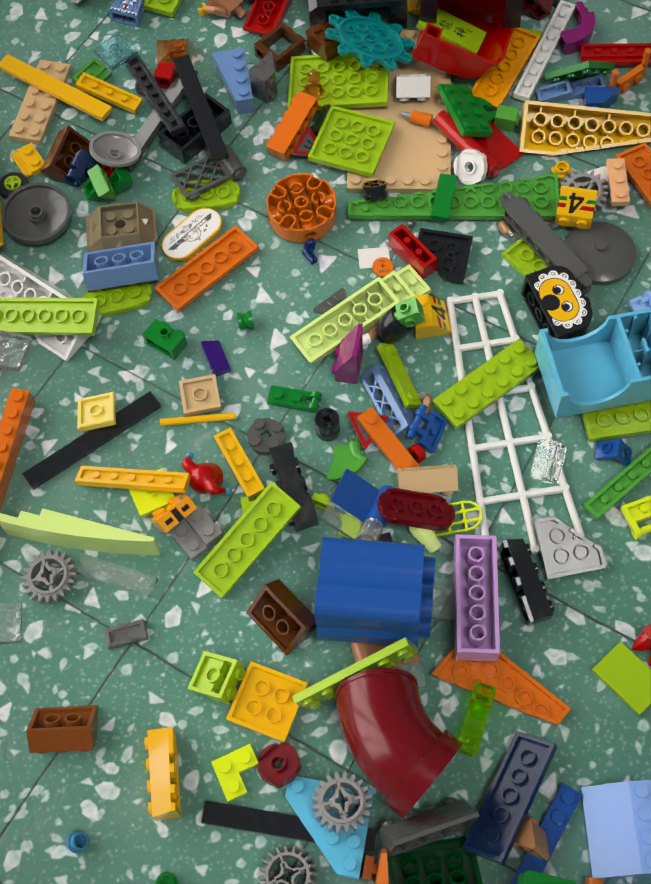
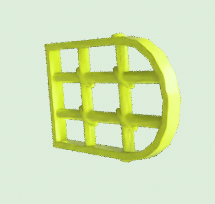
(466, 521)

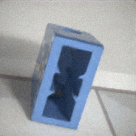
(127, 12)

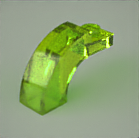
(476, 718)

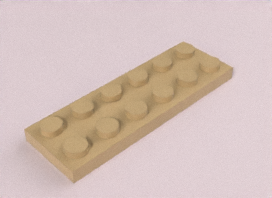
(38, 107)

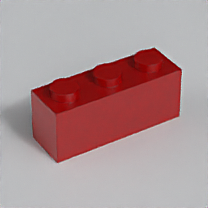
(412, 251)

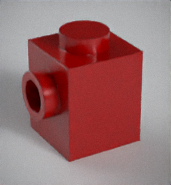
(165, 74)

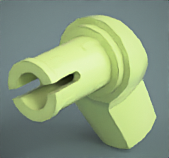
(426, 537)

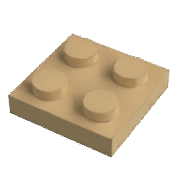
(200, 395)

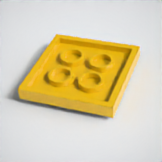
(266, 702)

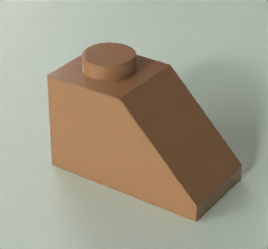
(532, 839)

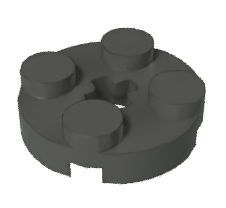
(263, 426)

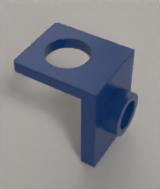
(613, 449)

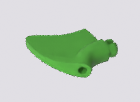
(346, 457)

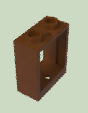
(280, 61)

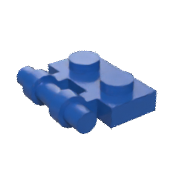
(432, 430)

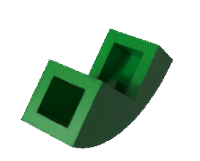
(120, 182)

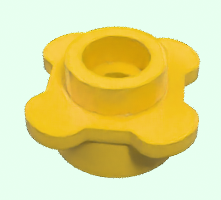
(561, 165)

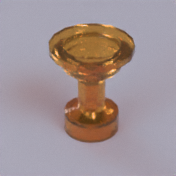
(313, 87)

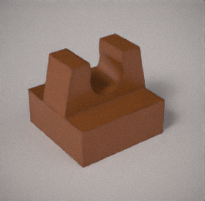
(368, 868)

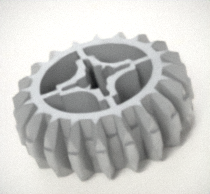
(281, 858)

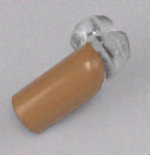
(506, 231)
(426, 396)

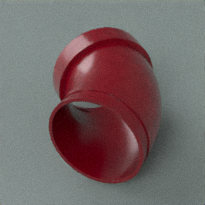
(393, 735)

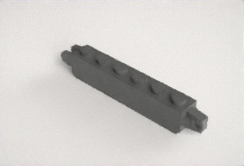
(542, 239)

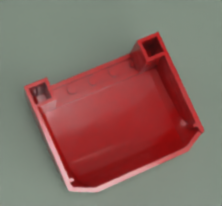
(447, 57)

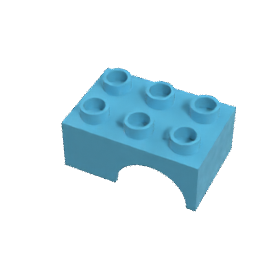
(598, 368)

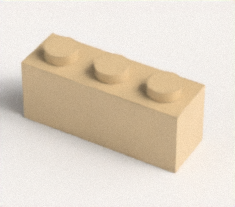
(429, 479)

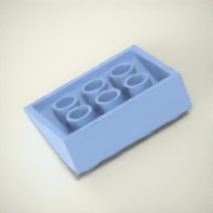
(618, 828)

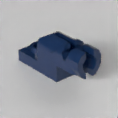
(78, 168)

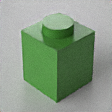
(506, 118)

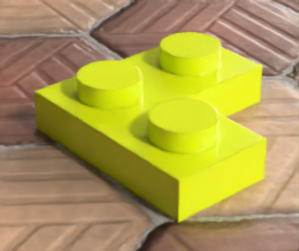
(229, 769)

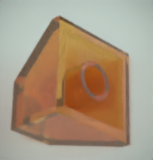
(171, 49)

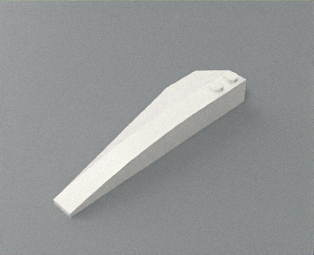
(21, 282)

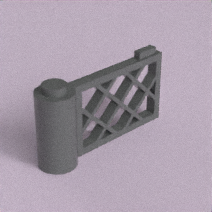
(231, 167)

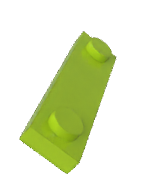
(399, 375)

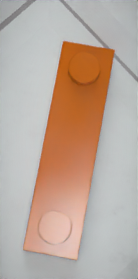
(385, 439)

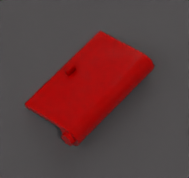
(497, 148)

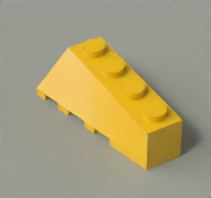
(163, 774)

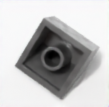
(264, 79)

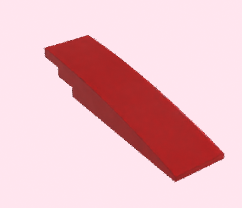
(266, 15)

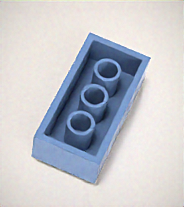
(121, 266)

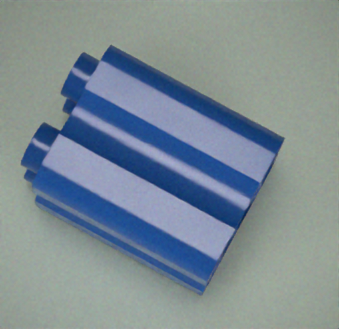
(373, 591)

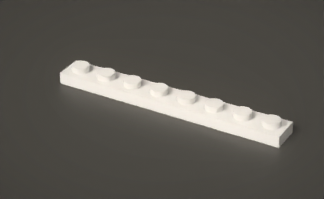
(544, 51)

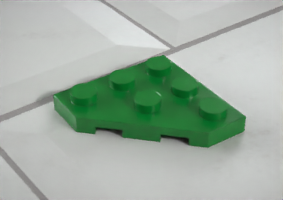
(580, 70)

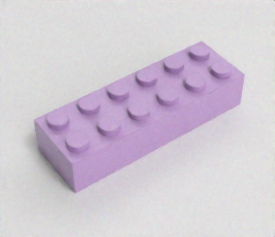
(476, 598)

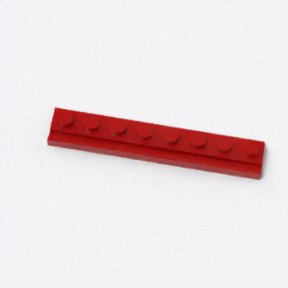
(620, 53)

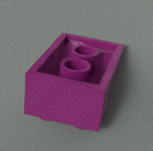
(349, 356)

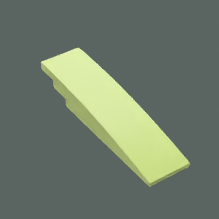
(362, 307)
(77, 533)

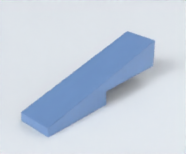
(568, 91)

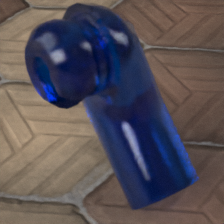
(308, 251)

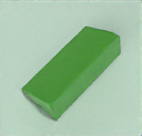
(101, 183)

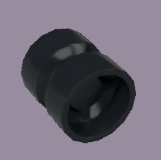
(327, 424)

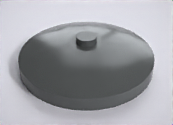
(36, 213)
(604, 250)

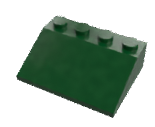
(435, 864)

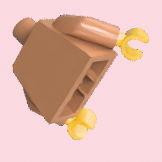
(223, 8)

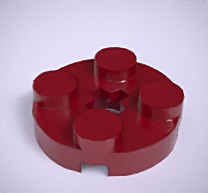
(283, 775)

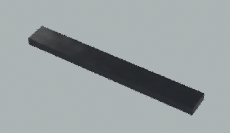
(155, 96)
(200, 108)
(90, 441)
(264, 822)

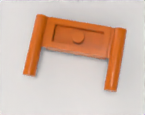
(632, 77)

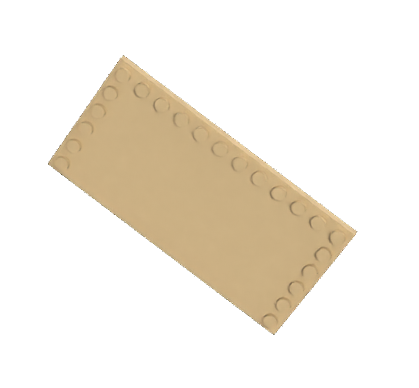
(414, 151)

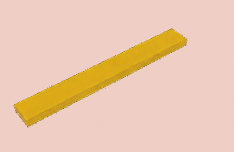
(55, 88)

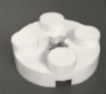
(479, 164)

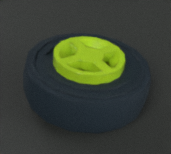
(11, 182)

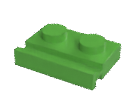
(94, 69)

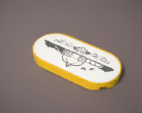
(192, 235)

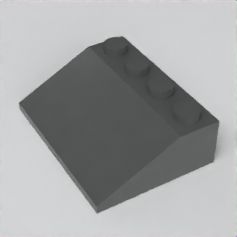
(427, 827)

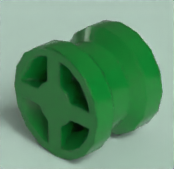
(245, 320)

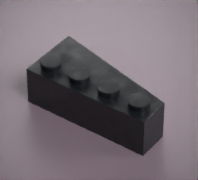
(290, 481)

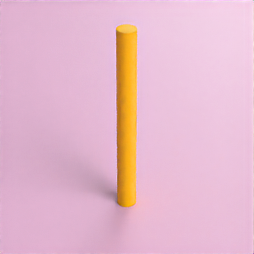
(197, 419)

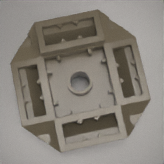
(121, 226)

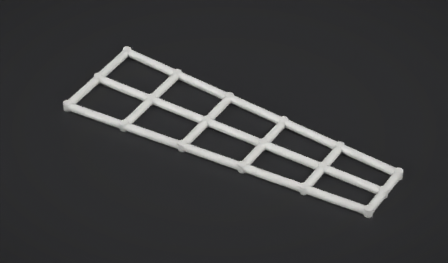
(509, 442)

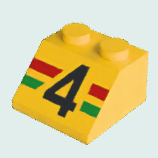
(575, 207)
(436, 318)

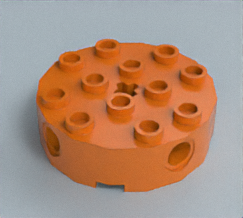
(301, 207)

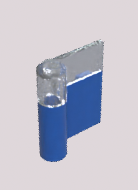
(354, 508)

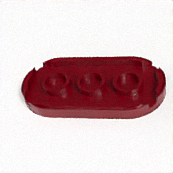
(415, 509)

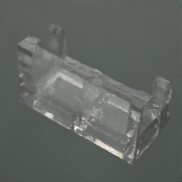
(548, 461)

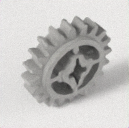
(590, 181)
(43, 566)
(333, 804)

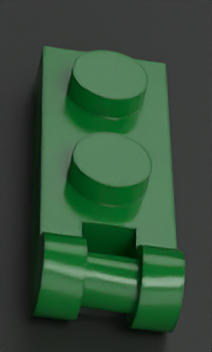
(294, 399)

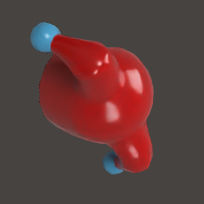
(205, 477)

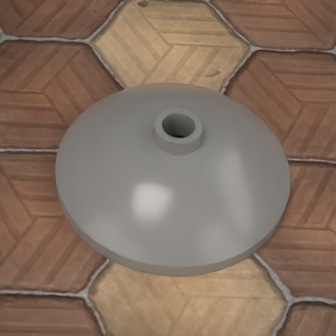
(115, 149)

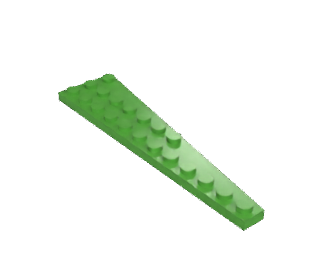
(468, 202)

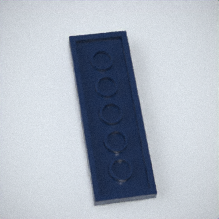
(510, 798)

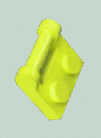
(638, 512)

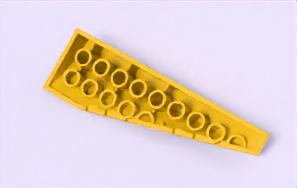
(569, 129)

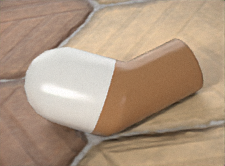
(369, 336)

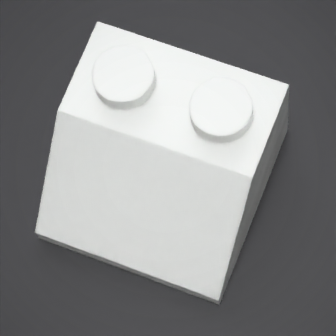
(413, 86)

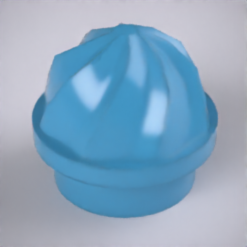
(77, 841)

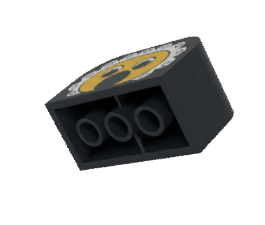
(557, 302)

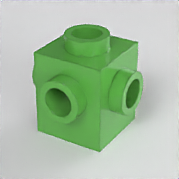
(409, 312)

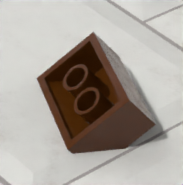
(65, 146)
(282, 616)

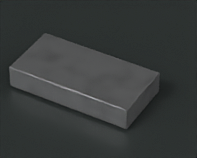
(126, 634)

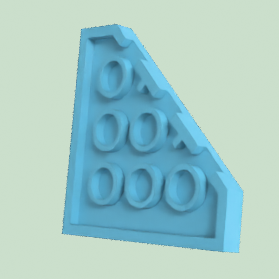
(341, 850)

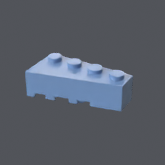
(234, 74)

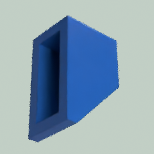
(600, 96)

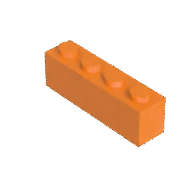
(292, 125)

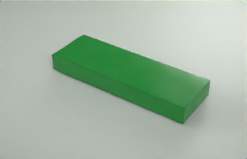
(444, 197)

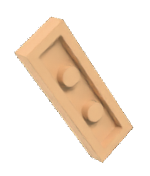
(617, 182)

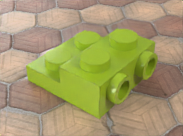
(217, 677)

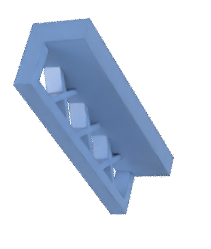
(391, 395)

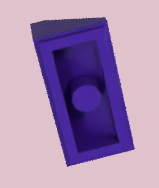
(215, 357)

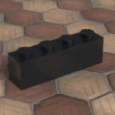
(525, 581)

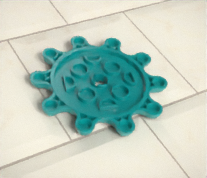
(370, 39)

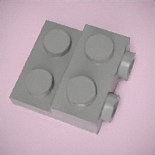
(197, 532)

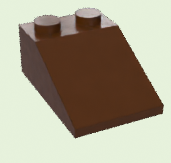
(320, 43)

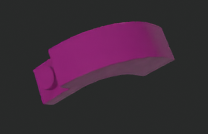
(582, 34)

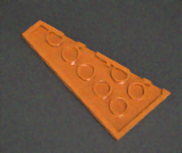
(513, 685)

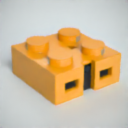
(176, 510)

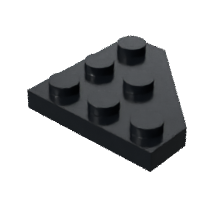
(451, 252)

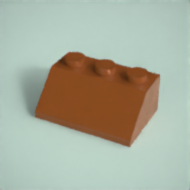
(63, 729)

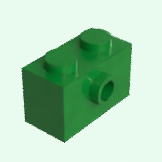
(165, 339)

